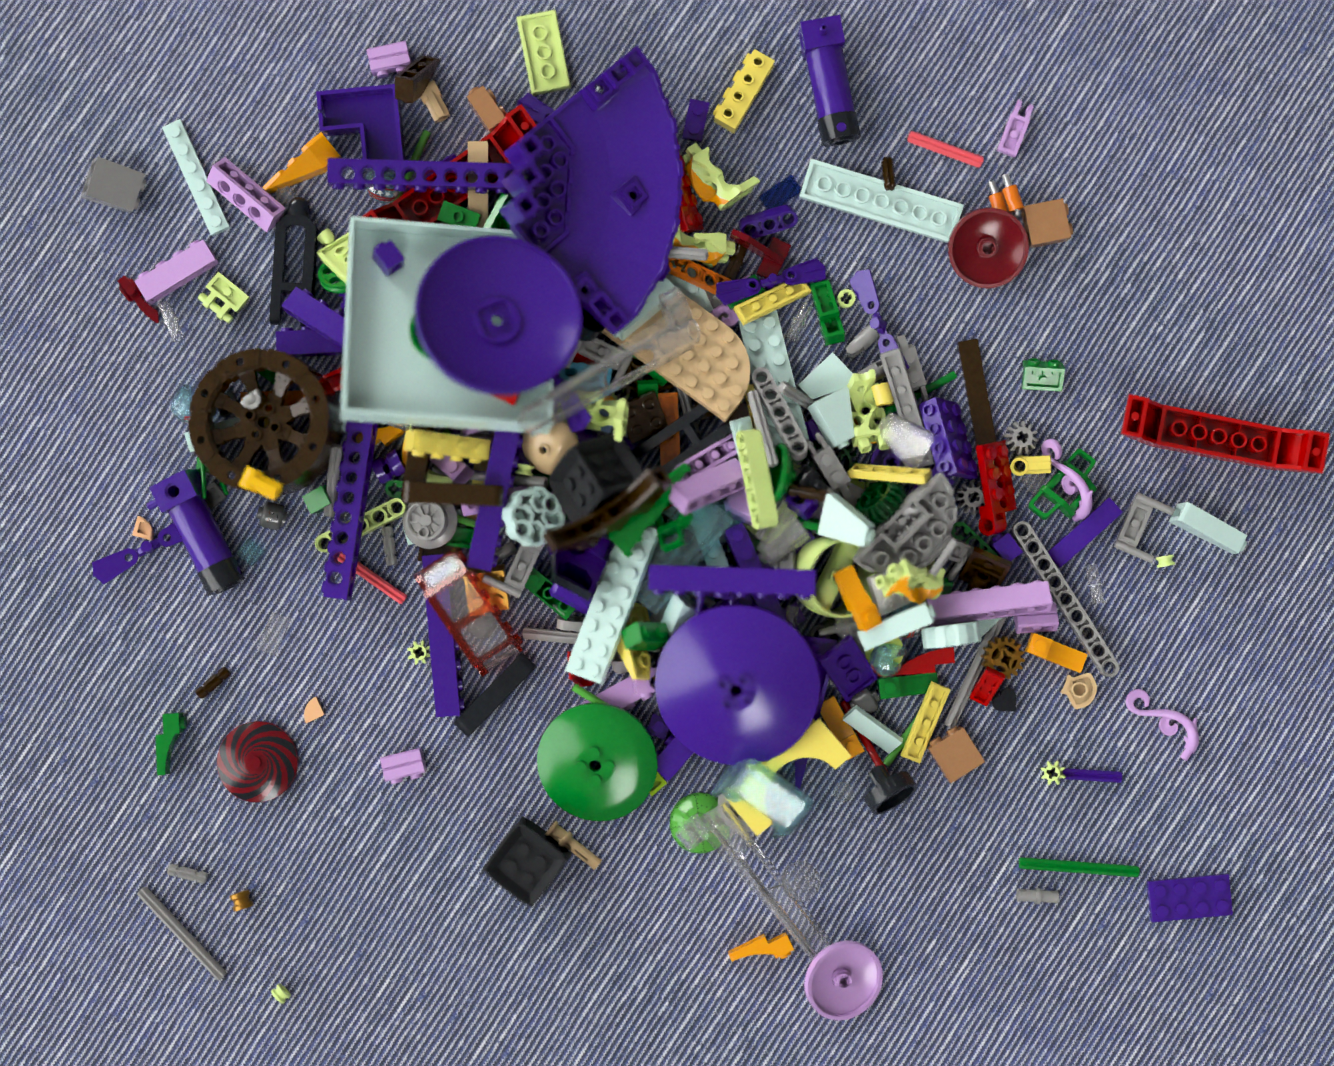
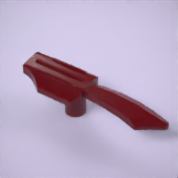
(132, 293)

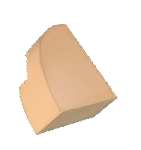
(143, 529)
(313, 710)

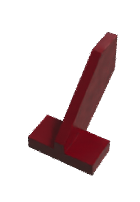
(772, 256)

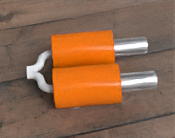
(1008, 199)

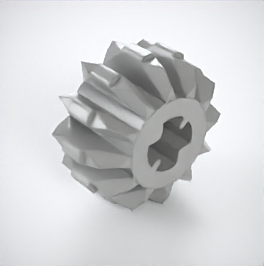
(1022, 430)
(965, 500)

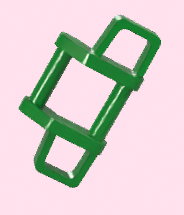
(1046, 490)
(676, 526)

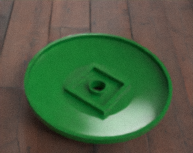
(603, 735)

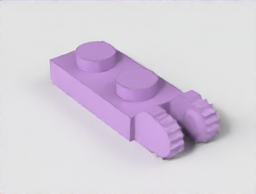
(1014, 131)

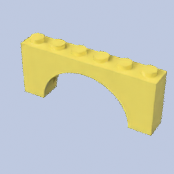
(815, 743)

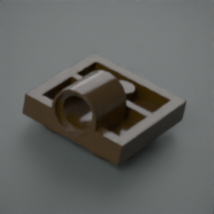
(645, 417)
(984, 569)

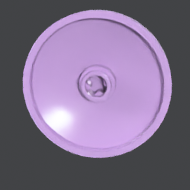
(843, 980)

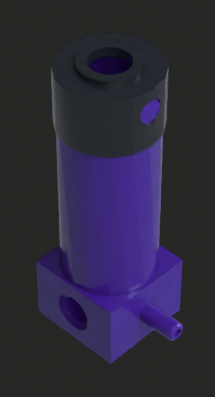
(822, 48)
(198, 529)

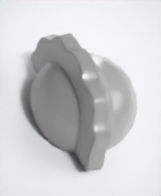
(252, 399)

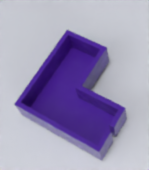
(365, 111)

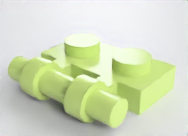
(228, 293)

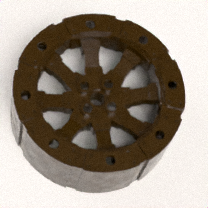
(244, 365)

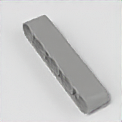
(777, 404)

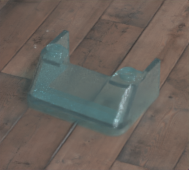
(766, 793)

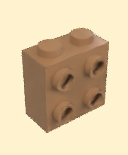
(485, 107)
(1046, 223)
(955, 753)

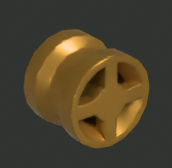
(241, 900)

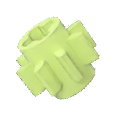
(414, 655)
(1048, 775)

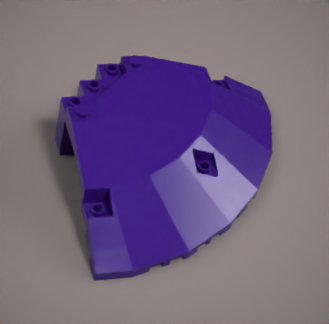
(577, 184)

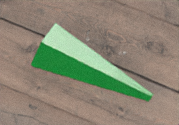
(634, 528)

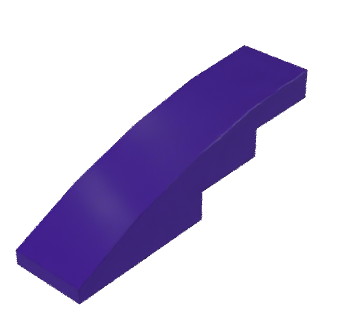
(1084, 532)

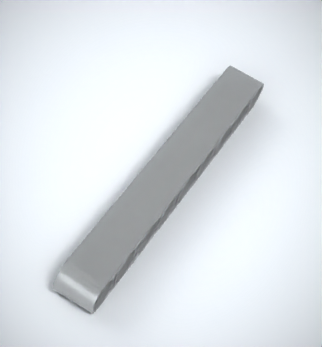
(1073, 605)

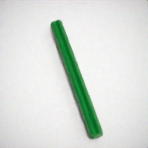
(1078, 867)

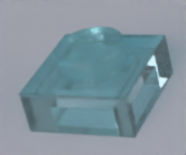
(250, 552)

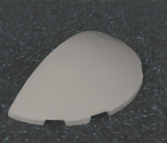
(916, 530)

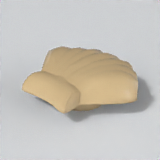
(1080, 690)

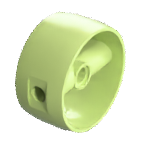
(826, 588)

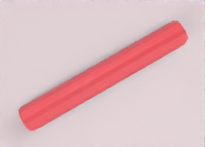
(945, 149)
(377, 581)

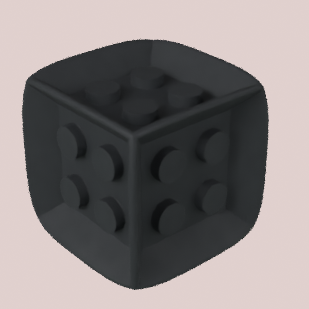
(593, 475)
(526, 862)

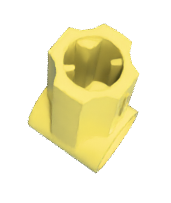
(882, 394)
(1033, 465)

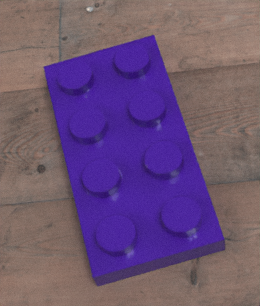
(1189, 897)

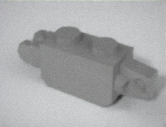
(915, 371)
(830, 467)

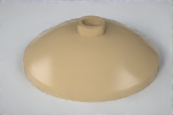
(556, 443)

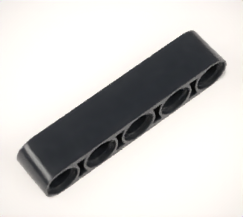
(495, 694)

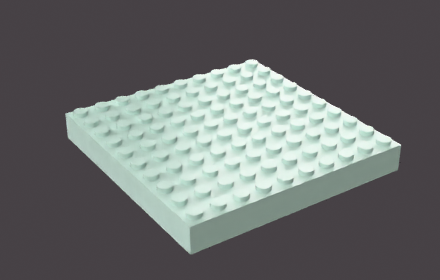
(381, 368)

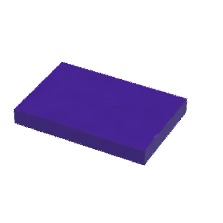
(847, 668)

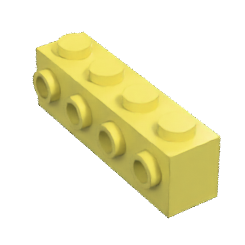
(744, 90)
(447, 445)

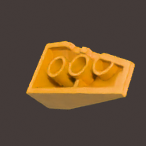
(306, 166)

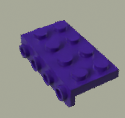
(950, 443)

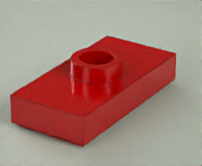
(987, 686)

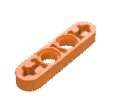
(701, 272)

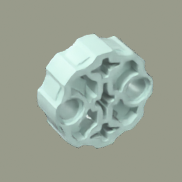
(532, 515)
(951, 635)

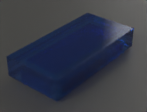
(780, 193)

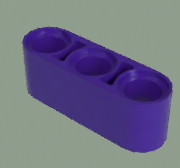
(777, 224)

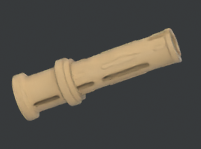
(565, 839)

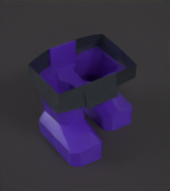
(579, 572)

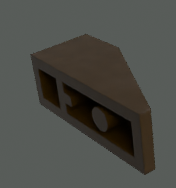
(414, 78)

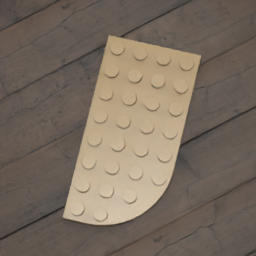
(712, 371)

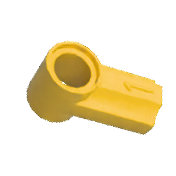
(257, 482)

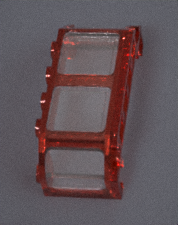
(468, 612)

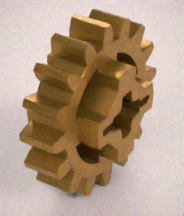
(995, 653)

